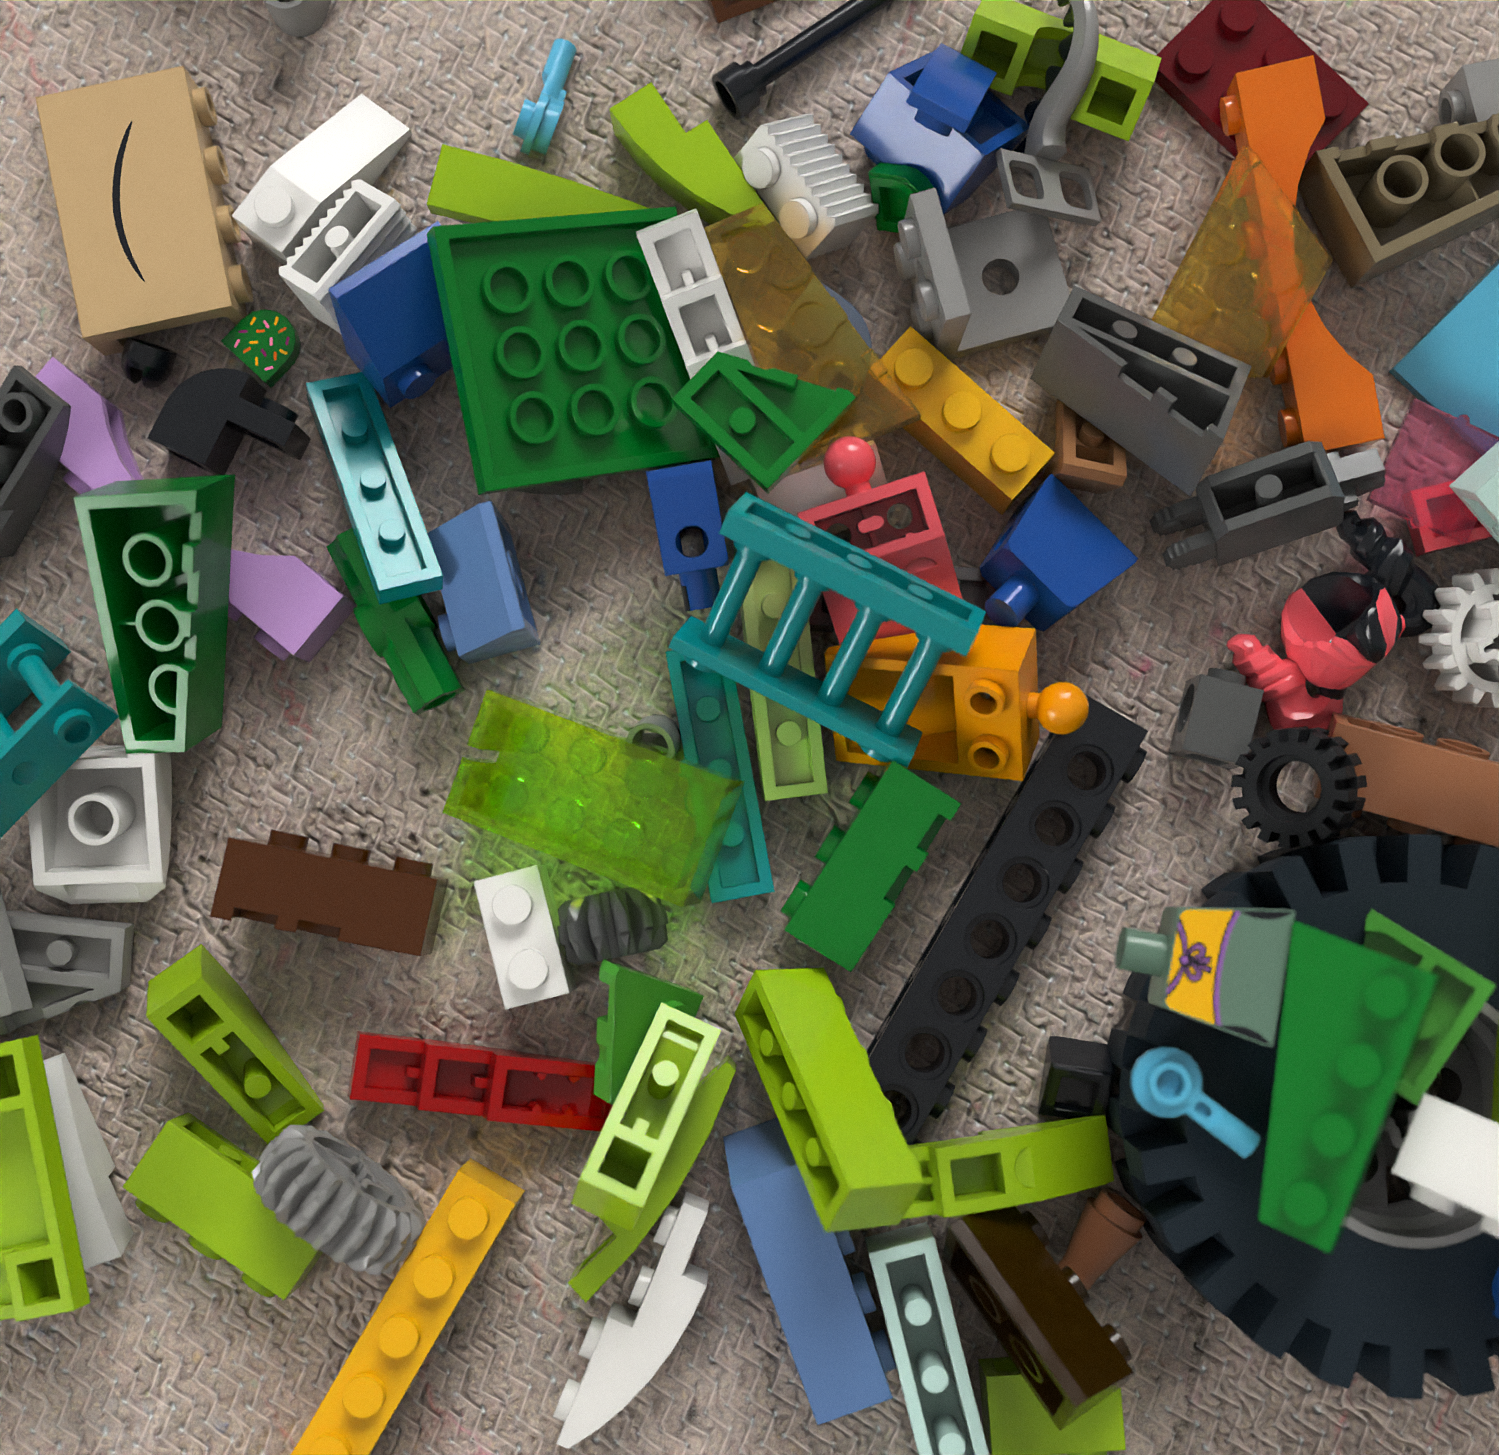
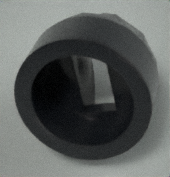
(146, 362)

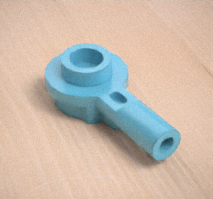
(539, 119)
(1171, 1085)

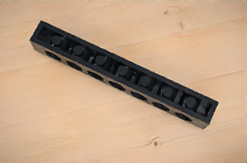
(1114, 749)

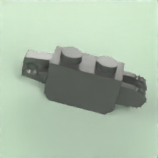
(1268, 503)

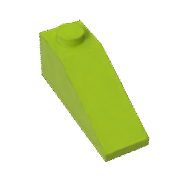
(230, 1044)
(645, 1117)

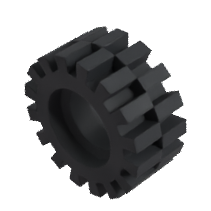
(1337, 780)

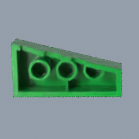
(162, 602)
(1338, 1069)

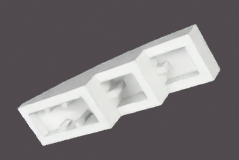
(694, 298)

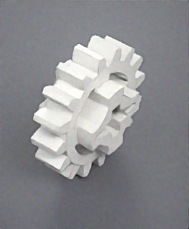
(1466, 638)

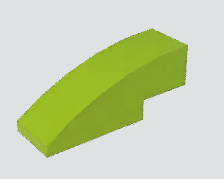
(687, 165)

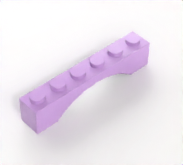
(276, 592)

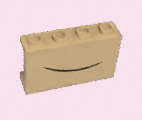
(143, 206)

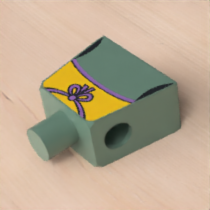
(1215, 965)

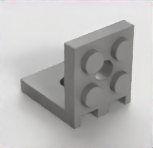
(947, 270)

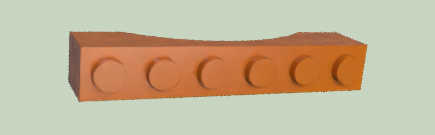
(1323, 387)

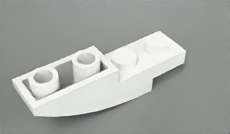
(633, 1344)

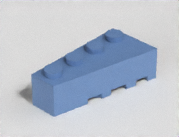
(808, 1277)

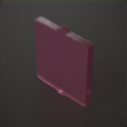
(1423, 462)

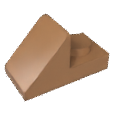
(1085, 455)

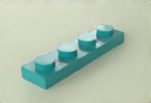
(374, 488)
(716, 739)

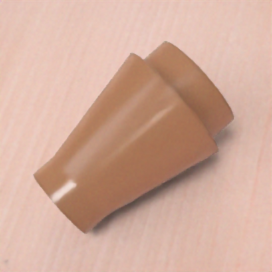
(1102, 1236)

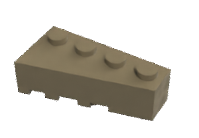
(1403, 195)

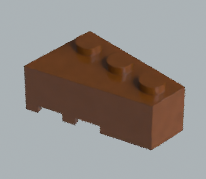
(331, 893)

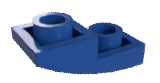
(949, 91)

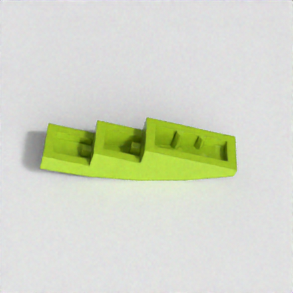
(493, 189)
(684, 1149)

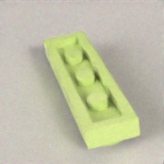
(786, 742)

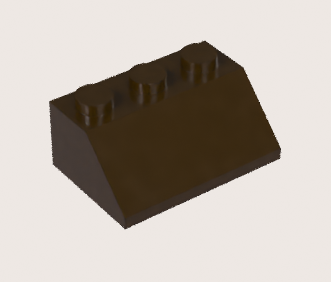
(1037, 1311)

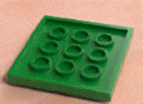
(562, 349)

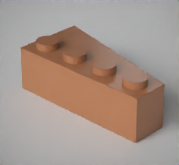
(1422, 784)

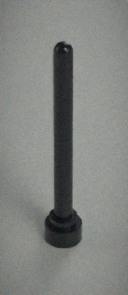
(744, 84)

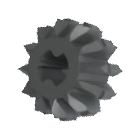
(611, 925)

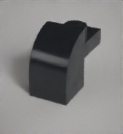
(215, 411)

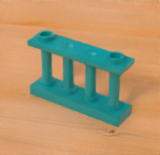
(879, 594)
(56, 732)

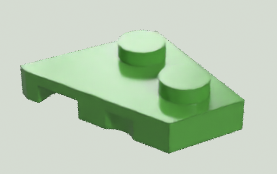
(631, 1010)

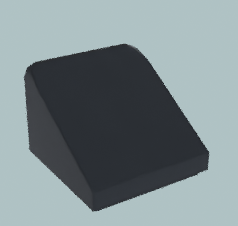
(1075, 1078)

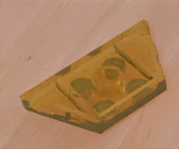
(1246, 270)

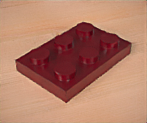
(1239, 38)

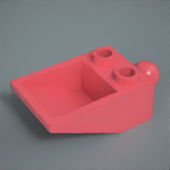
(915, 549)

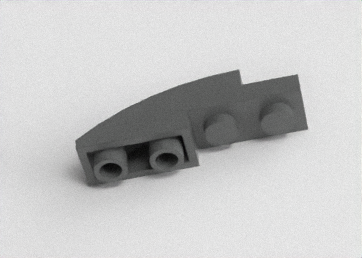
(31, 444)

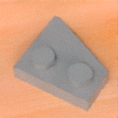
(68, 962)

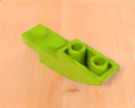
(1011, 1166)

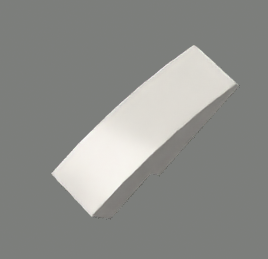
(87, 1163)

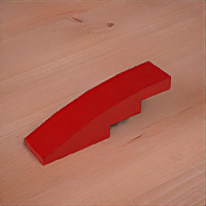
(476, 1081)

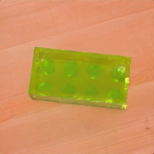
(594, 798)

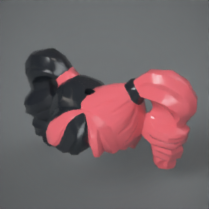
(1338, 628)

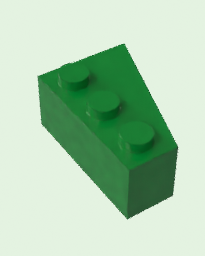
(867, 863)

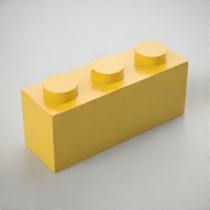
(965, 423)

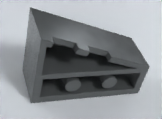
(1142, 385)

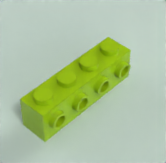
(828, 1100)

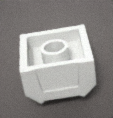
(104, 828)

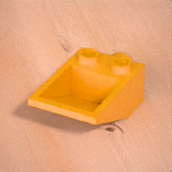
(958, 723)

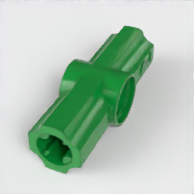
(398, 632)

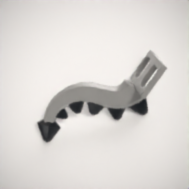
(1047, 126)

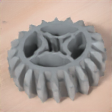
(338, 1199)

